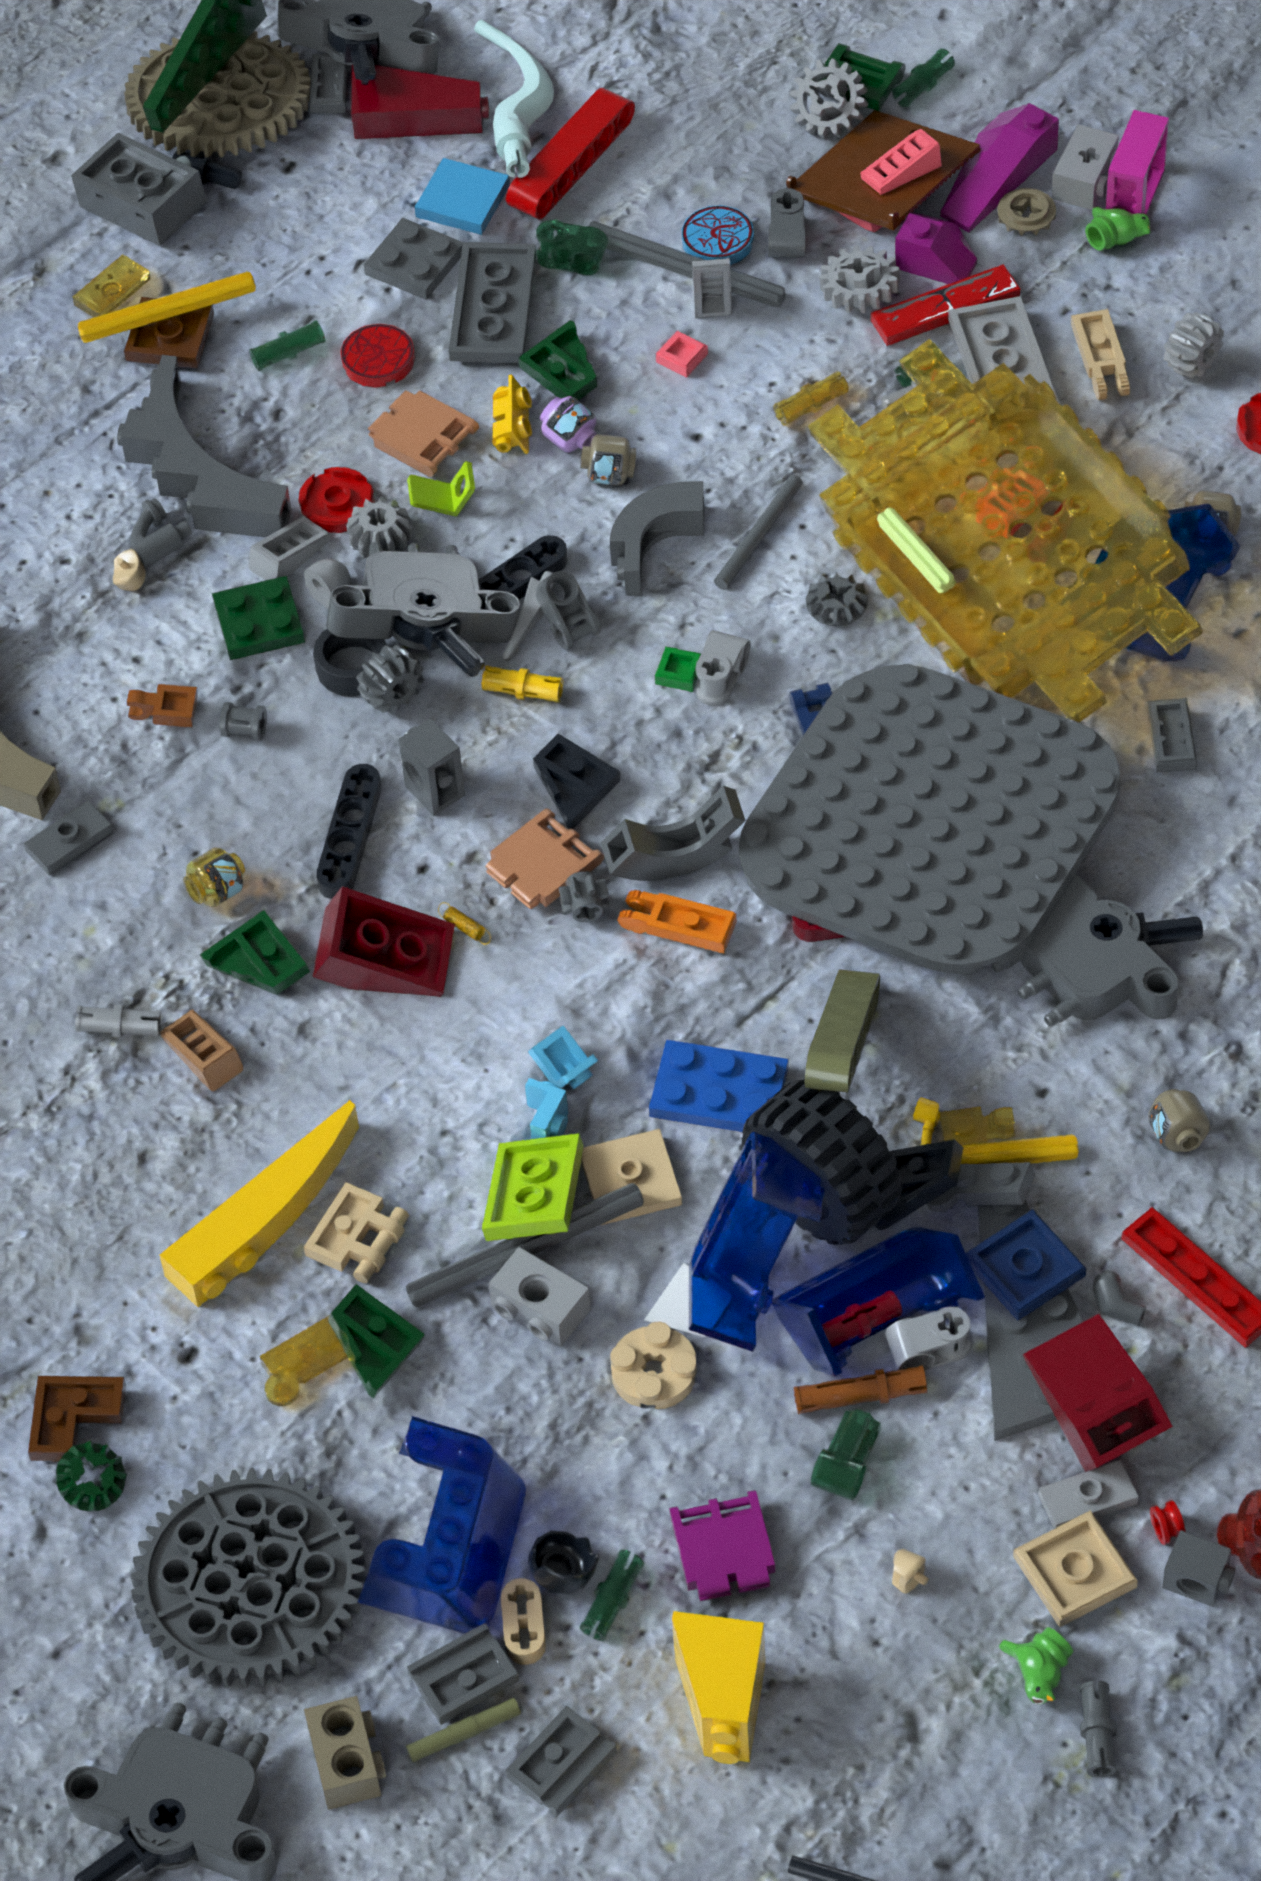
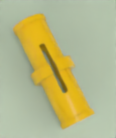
(522, 683)

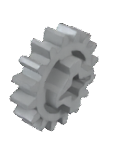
(835, 86)
(859, 279)

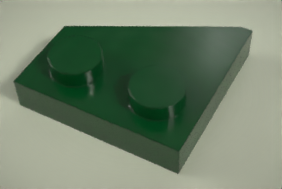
(561, 364)
(373, 1337)

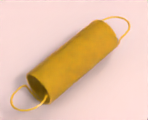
(464, 923)

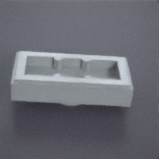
(1098, 1490)

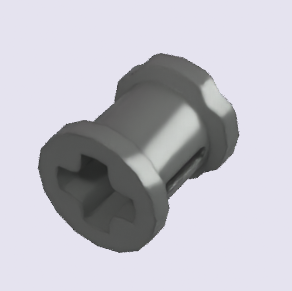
(254, 727)

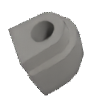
(324, 577)

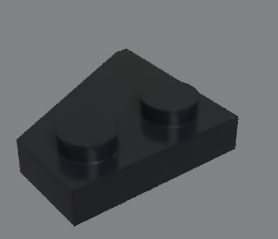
(574, 778)

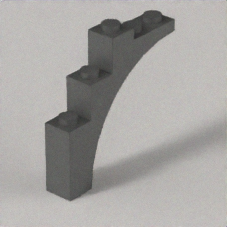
(214, 493)

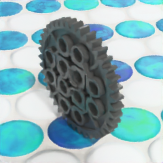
(282, 1640)

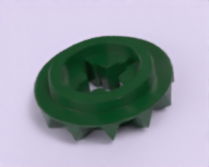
(87, 1495)

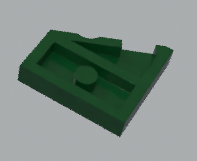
(257, 956)

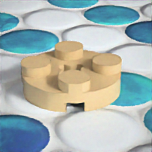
(648, 1344)

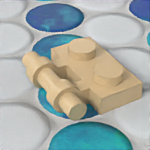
(345, 1226)

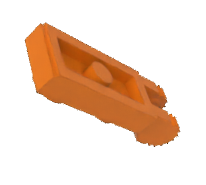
(678, 920)

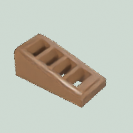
(214, 1069)

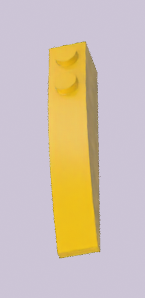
(258, 1213)

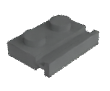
(463, 1673)
(561, 1761)

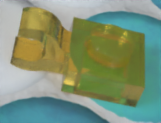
(971, 1127)

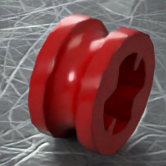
(1167, 1521)

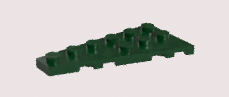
(203, 49)

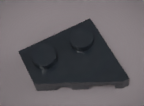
(925, 1175)

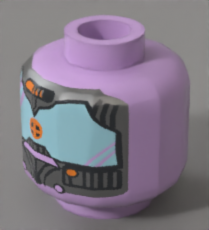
(568, 423)

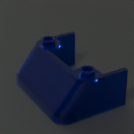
(745, 1239)
(919, 1265)

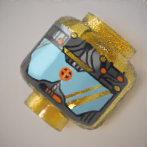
(214, 877)

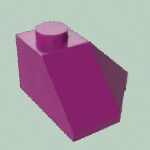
(933, 249)

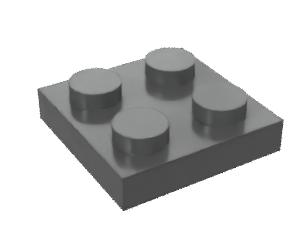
(414, 258)

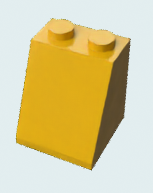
(722, 1679)

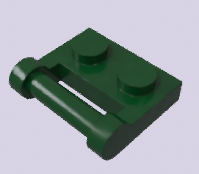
(876, 74)

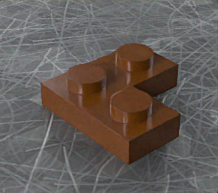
(65, 1403)

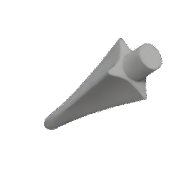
(529, 616)

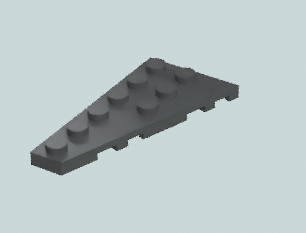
(1014, 1390)

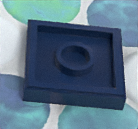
(1025, 1264)

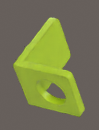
(439, 495)

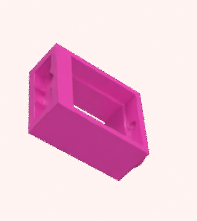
(1138, 163)

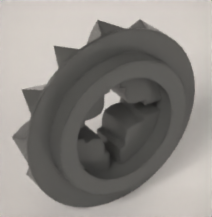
(834, 612)

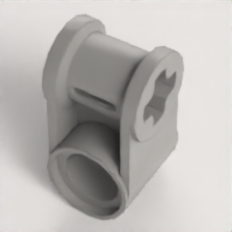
(720, 666)
(928, 1339)

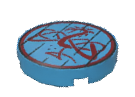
(718, 234)

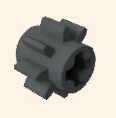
(584, 896)

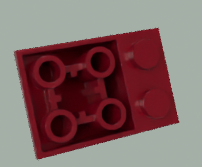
(1096, 1392)

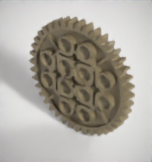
(241, 106)

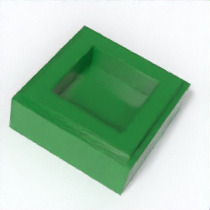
(677, 669)

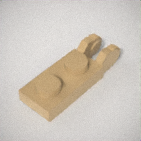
(1100, 351)

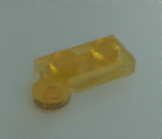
(300, 1361)

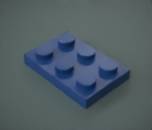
(714, 1085)

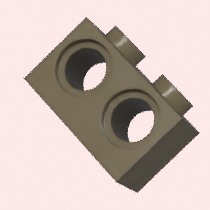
(339, 1753)

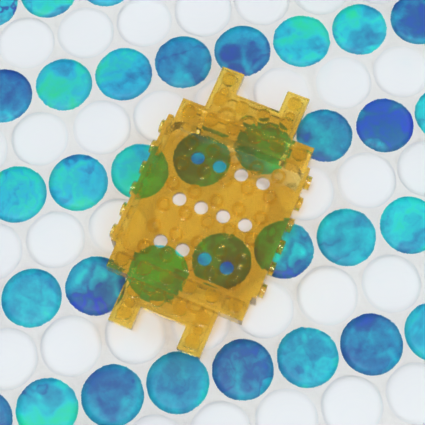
(928, 452)

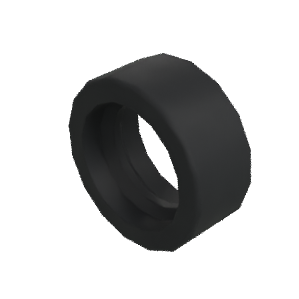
(335, 679)

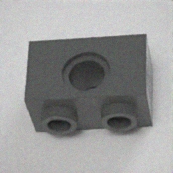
(432, 766)

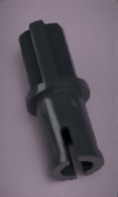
(213, 171)

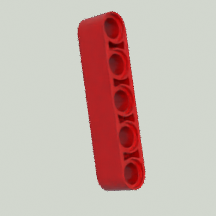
(571, 153)

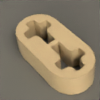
(532, 1620)

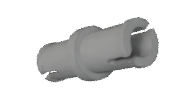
(118, 1021)

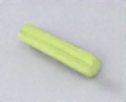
(916, 550)

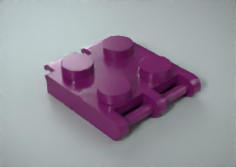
(723, 1547)

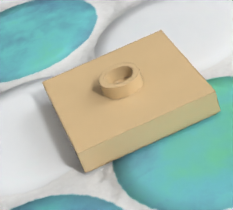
(635, 1160)
(1075, 1568)

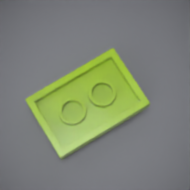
(533, 1187)

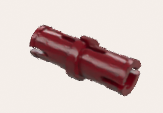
(861, 1319)

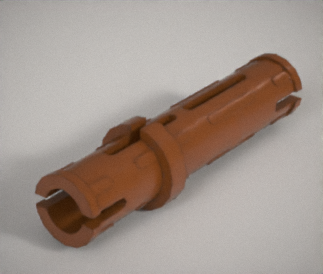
(861, 1389)

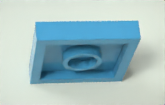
(462, 196)

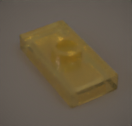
(111, 287)

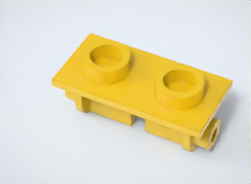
(511, 416)

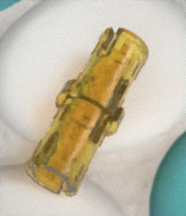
(811, 398)

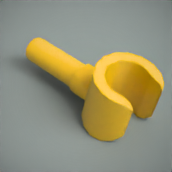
(927, 1113)

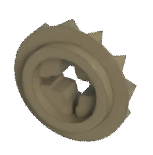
(1016, 202)

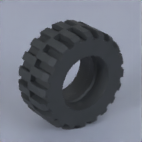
(841, 1150)

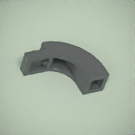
(649, 518)
(674, 849)

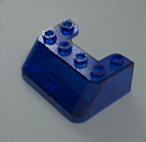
(468, 1539)

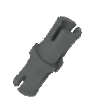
(1098, 1729)

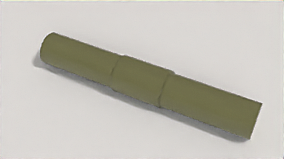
(463, 1730)

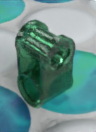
(572, 249)

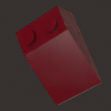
(382, 946)

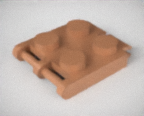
(420, 431)
(538, 861)

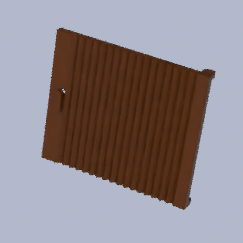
(837, 178)

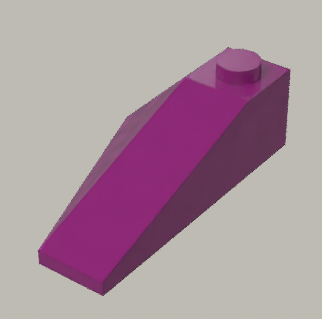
(1010, 152)

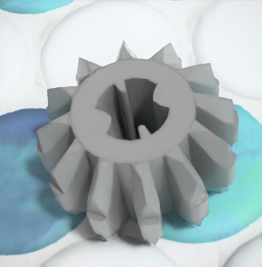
(1193, 344)
(381, 524)

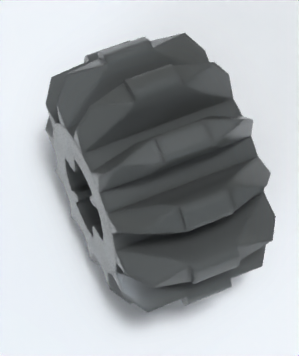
(390, 678)

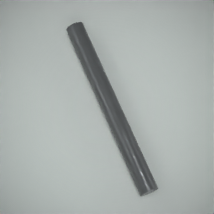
(758, 532)

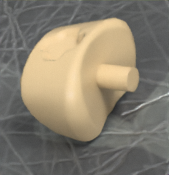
(128, 571)
(908, 1570)

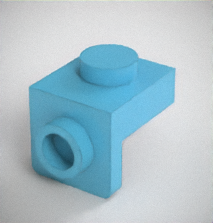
(562, 1059)
(551, 1108)

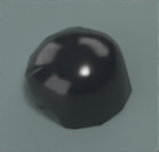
(562, 1562)

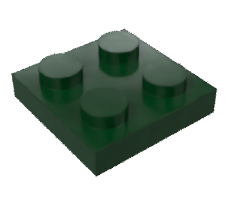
(258, 618)

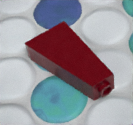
(416, 105)

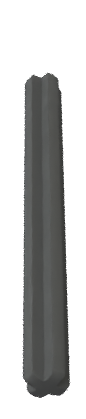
(682, 263)
(494, 1257)

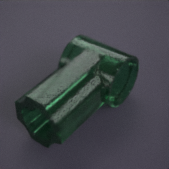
(843, 1464)

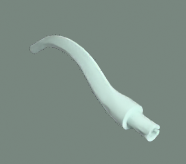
(521, 109)

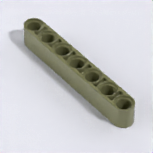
(842, 1031)

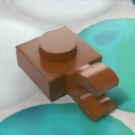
(168, 706)

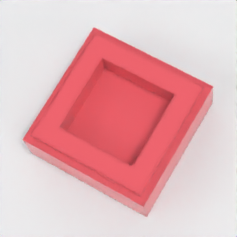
(681, 354)

